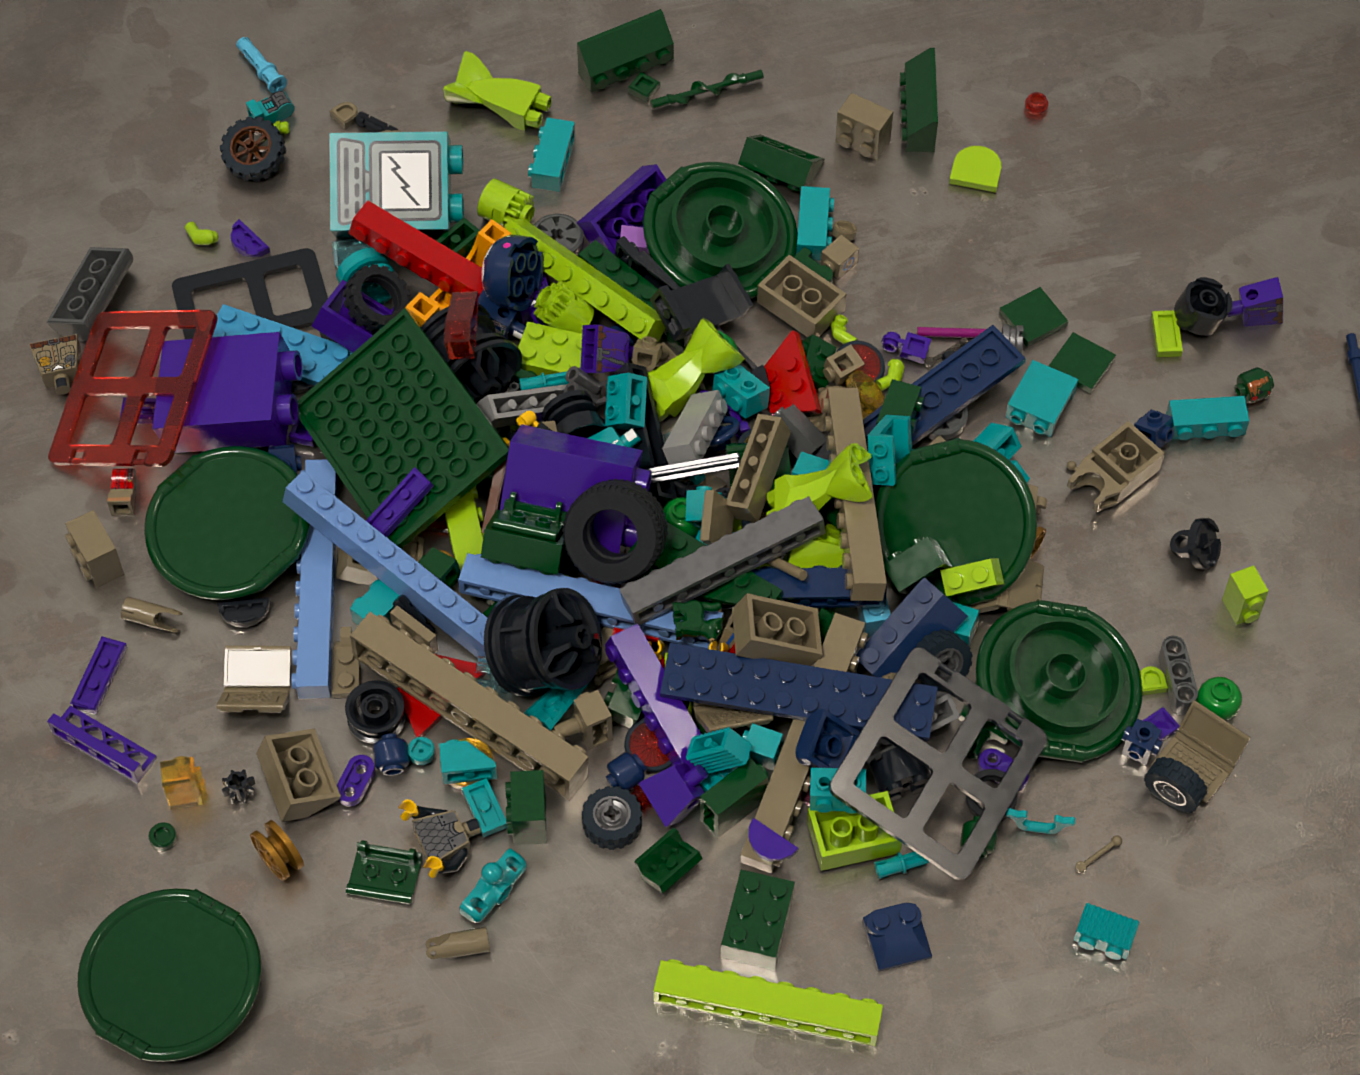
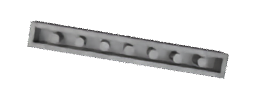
(722, 560)

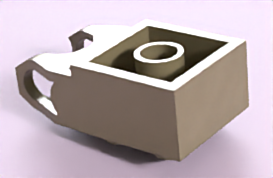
(1118, 466)

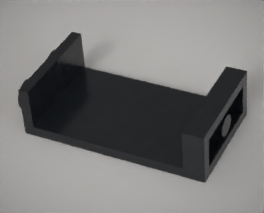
(713, 298)

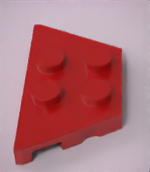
(791, 378)
(422, 717)

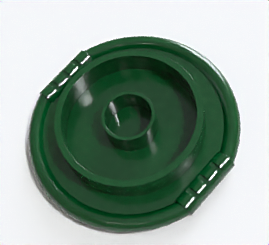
(717, 218)
(965, 501)
(223, 523)
(1064, 675)
(169, 975)

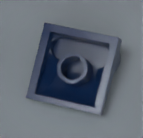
(824, 740)
(896, 936)

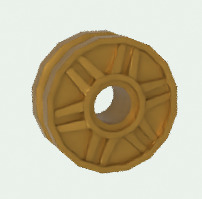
(276, 850)

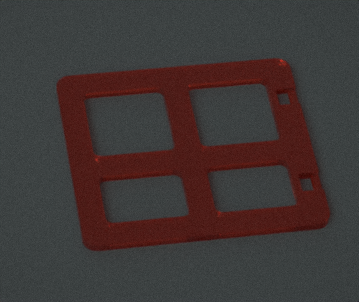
(135, 388)

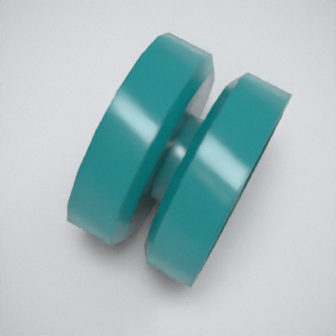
(358, 260)

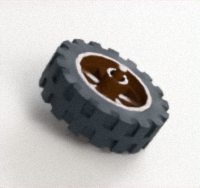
(248, 129)

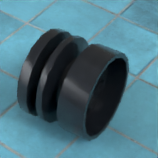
(574, 414)

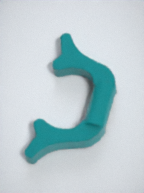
(1022, 823)

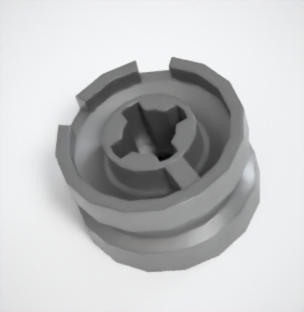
(1014, 335)

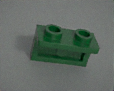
(816, 354)
(667, 861)

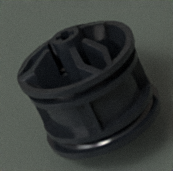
(494, 359)
(543, 642)

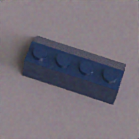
(916, 616)

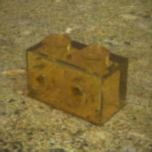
(182, 782)

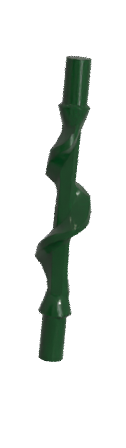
(699, 87)

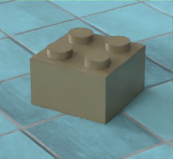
(864, 126)
(93, 549)

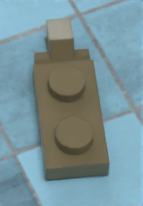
(345, 667)

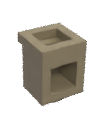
(847, 360)

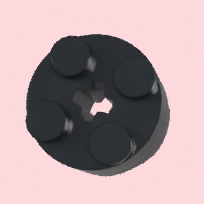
(1202, 306)
(898, 774)

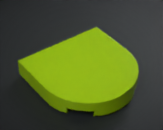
(976, 168)

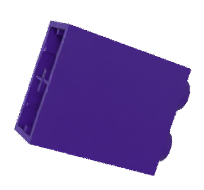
(239, 393)
(561, 466)

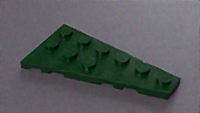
(681, 545)

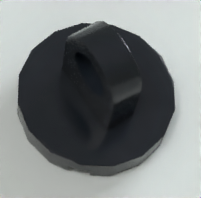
(1202, 543)

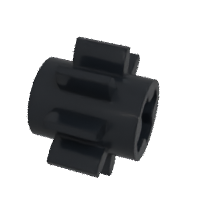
(235, 779)

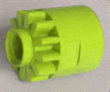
(502, 201)
(563, 308)

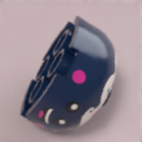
(512, 271)

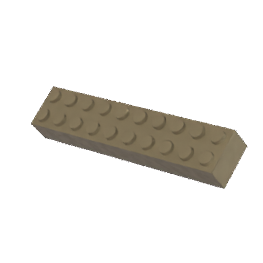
(469, 704)

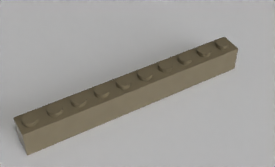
(856, 520)
(790, 777)

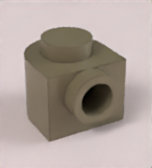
(647, 353)

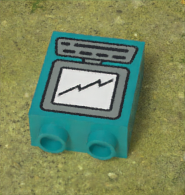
(398, 173)

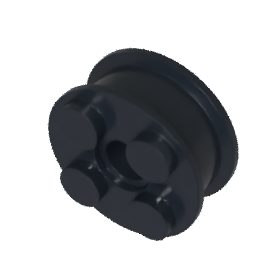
(375, 696)

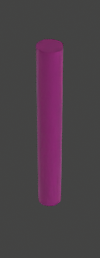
(949, 332)

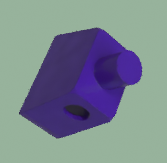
(674, 791)

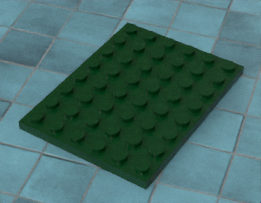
(400, 410)

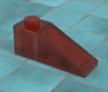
(461, 325)

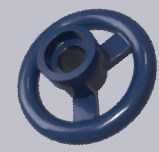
(725, 433)

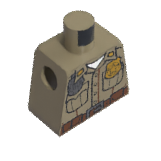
(57, 361)

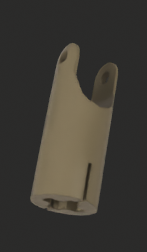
(147, 613)
(459, 944)

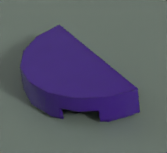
(247, 242)
(768, 843)

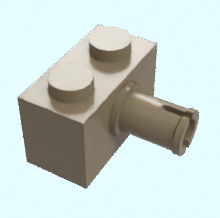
(589, 719)

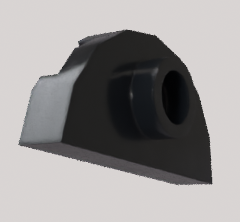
(244, 612)

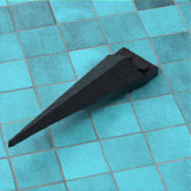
(654, 273)

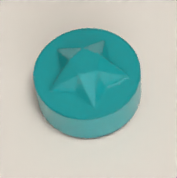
(421, 751)

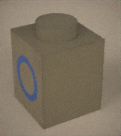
(840, 256)

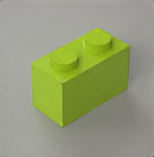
(972, 577)
(1245, 595)

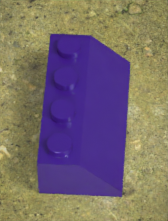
(621, 207)
(339, 326)

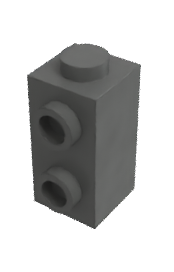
(804, 433)

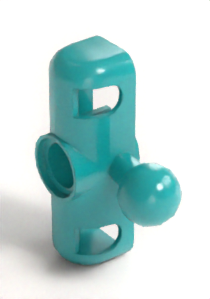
(493, 886)

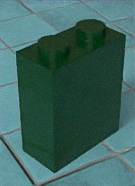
(733, 797)

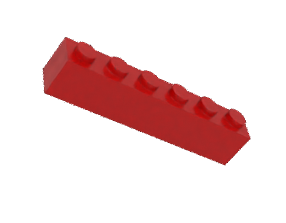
(415, 250)

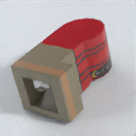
(122, 492)

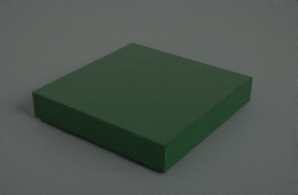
(1036, 314)
(1083, 361)

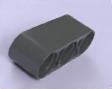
(1180, 664)

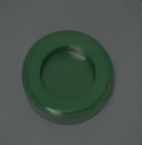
(162, 836)

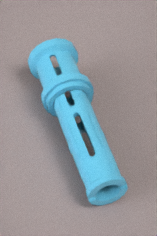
(265, 70)

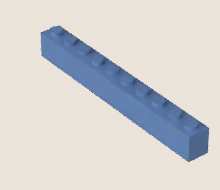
(387, 562)
(502, 580)
(315, 601)

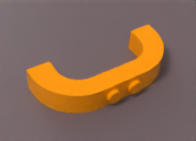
(423, 307)

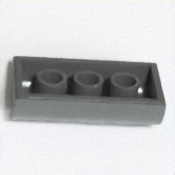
(90, 291)

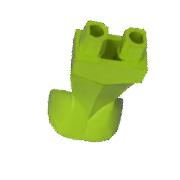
(508, 97)
(682, 375)
(839, 480)

